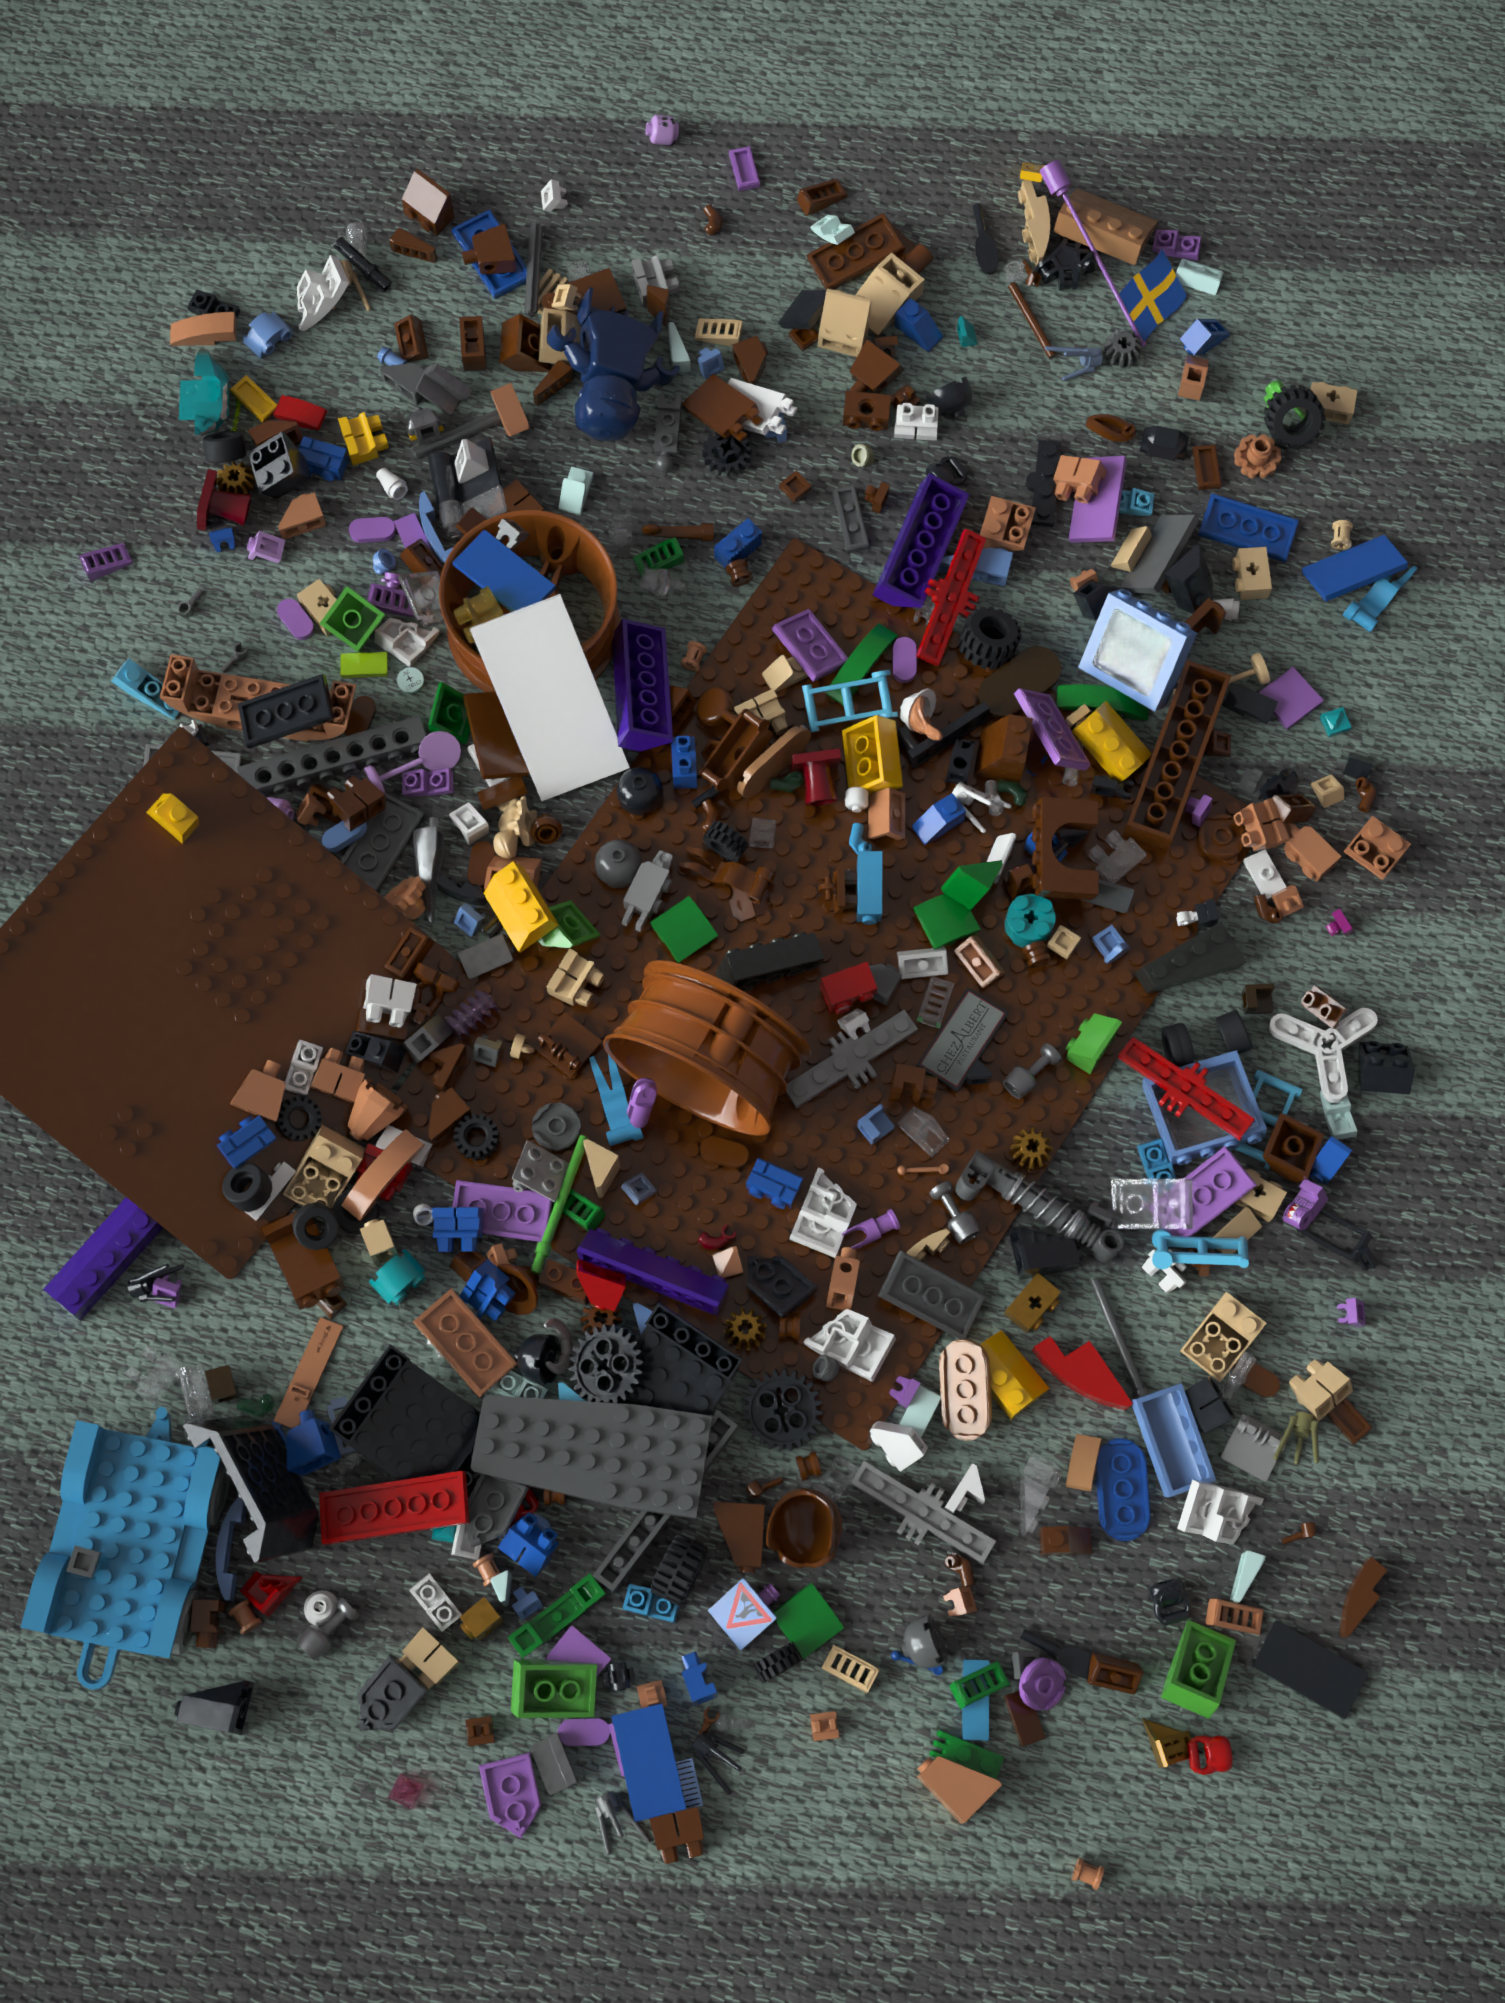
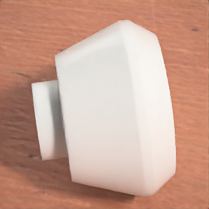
(327, 1610)

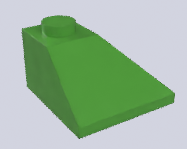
(572, 927)

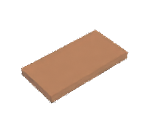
(465, 1342)

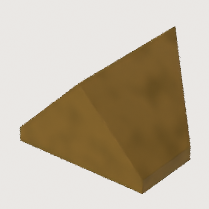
(1167, 1743)

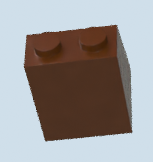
(1004, 749)

